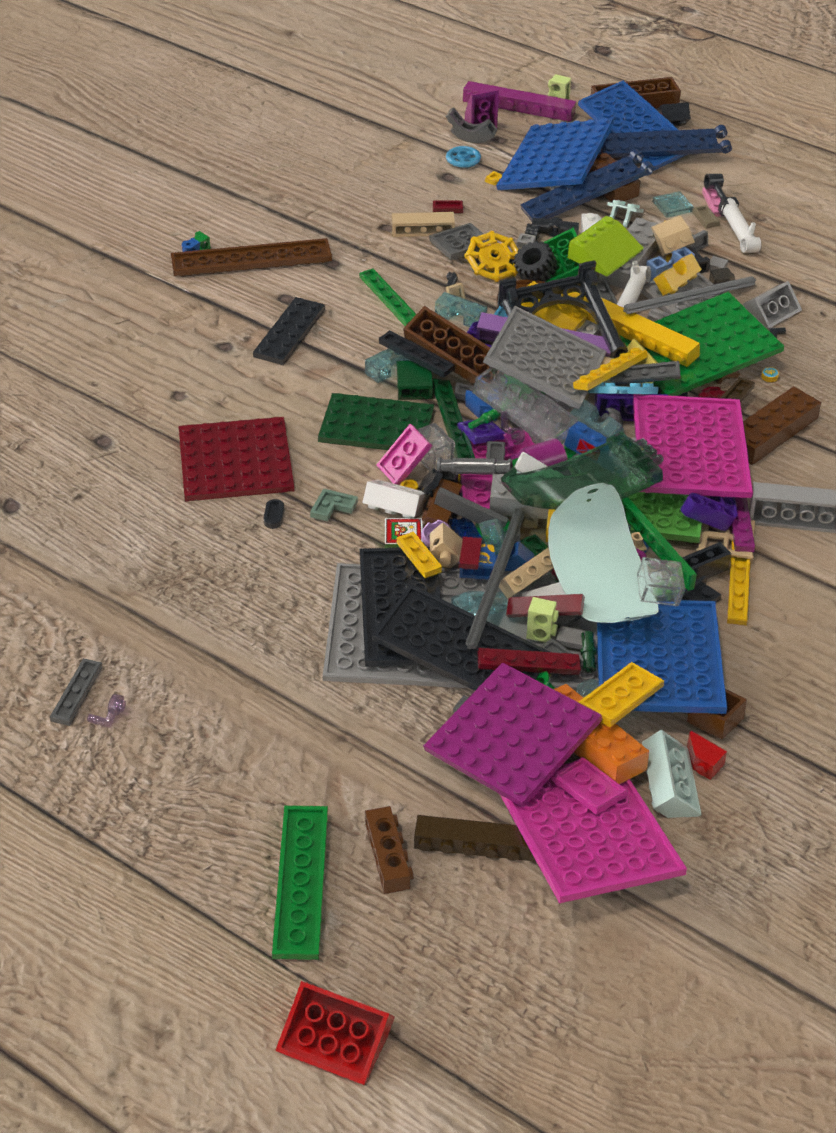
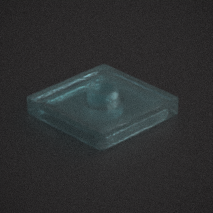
(673, 204)

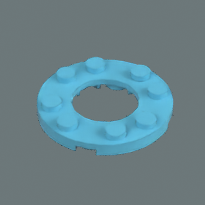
(634, 388)

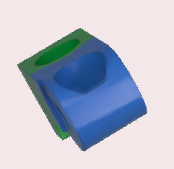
(197, 242)

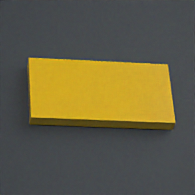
(622, 693)

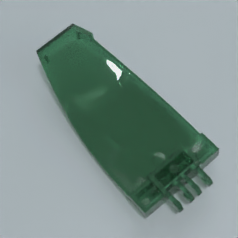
(618, 462)

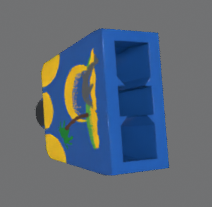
(486, 564)

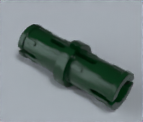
(588, 652)

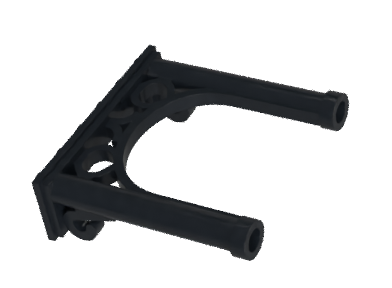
(550, 294)

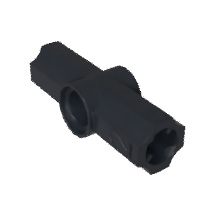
(549, 225)

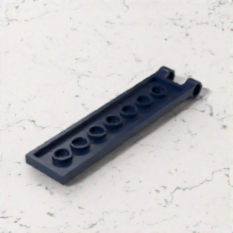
(667, 142)
(594, 185)

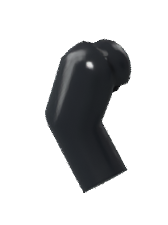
(452, 278)

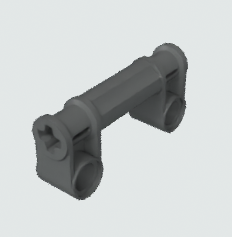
(483, 466)

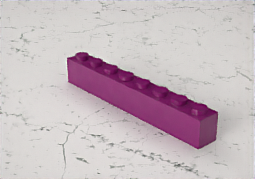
(526, 101)

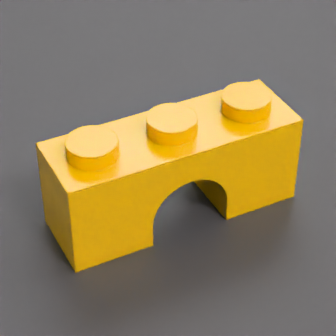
(677, 276)

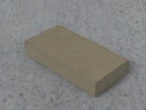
(706, 216)

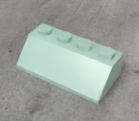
(671, 777)

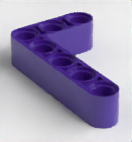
(716, 511)

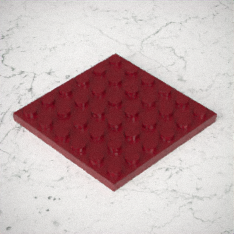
(235, 459)

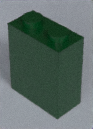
(413, 381)

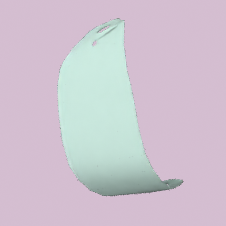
(597, 555)

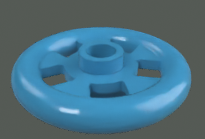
(463, 156)

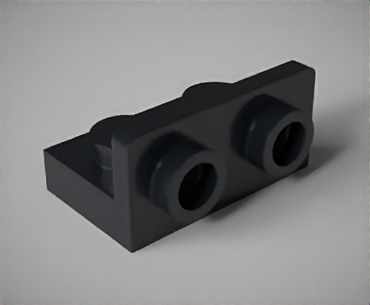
(701, 592)

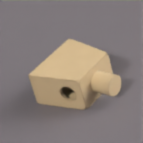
(445, 545)

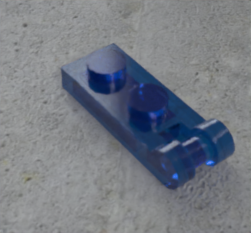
(464, 528)

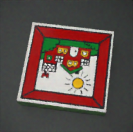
(400, 526)

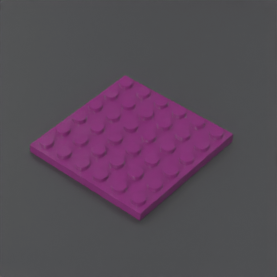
(513, 734)

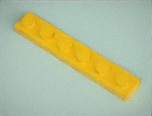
(610, 369)

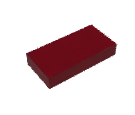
(448, 206)
(470, 553)

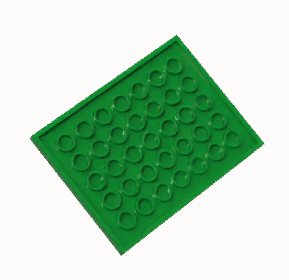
(727, 339)

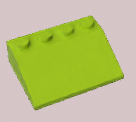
(605, 243)

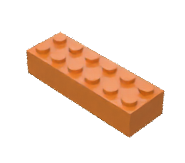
(611, 748)

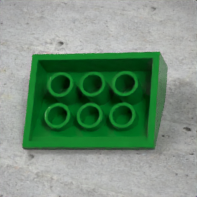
(560, 248)

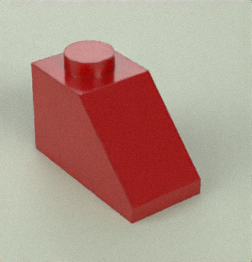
(705, 756)

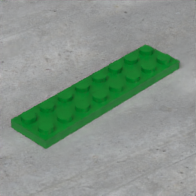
(300, 883)

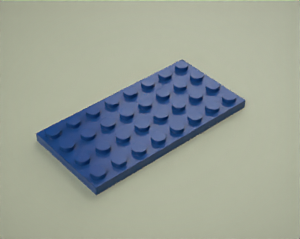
(629, 114)

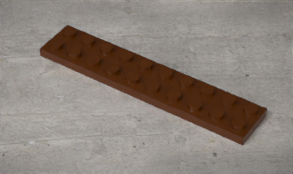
(251, 257)

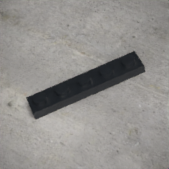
(416, 354)

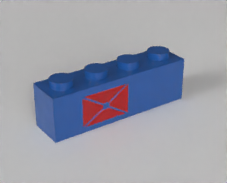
(582, 438)

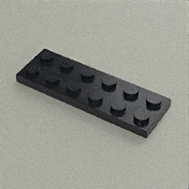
(289, 331)

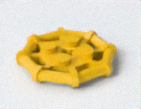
(489, 262)

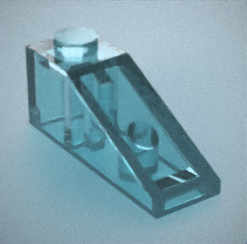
(471, 600)

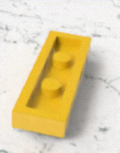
(419, 554)

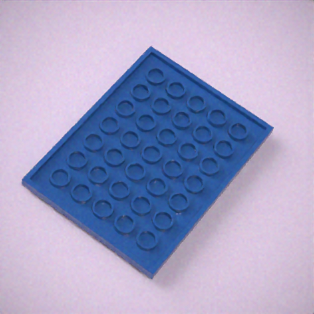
(556, 154)
(675, 645)

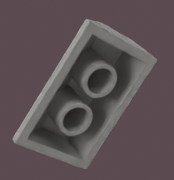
(774, 305)

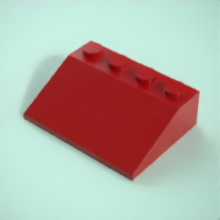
(334, 1033)

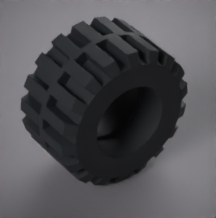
(532, 253)

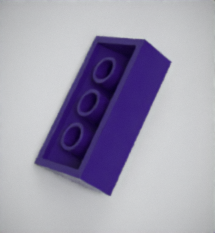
(620, 402)

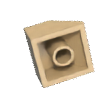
(672, 235)

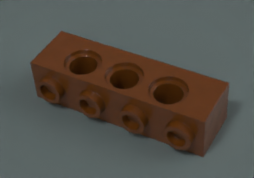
(387, 850)

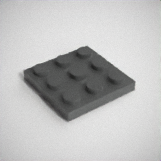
(456, 240)

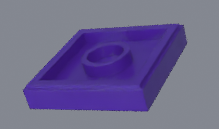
(482, 433)

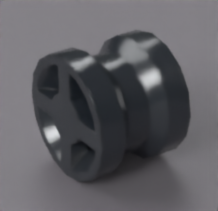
(533, 230)

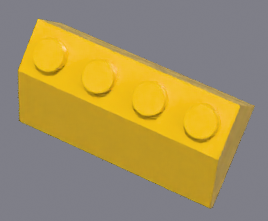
(560, 315)

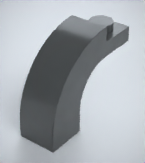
(470, 132)

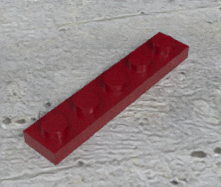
(529, 661)

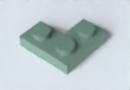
(330, 501)

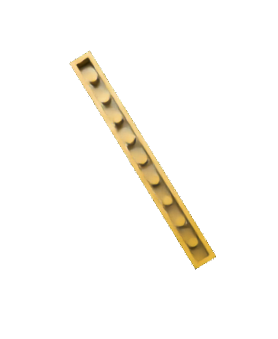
(648, 333)

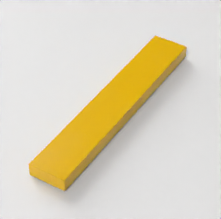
(738, 590)

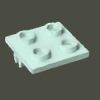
(629, 207)

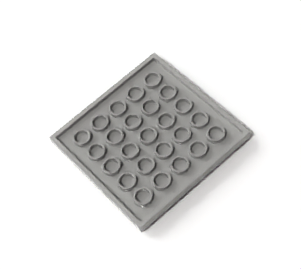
(543, 356)

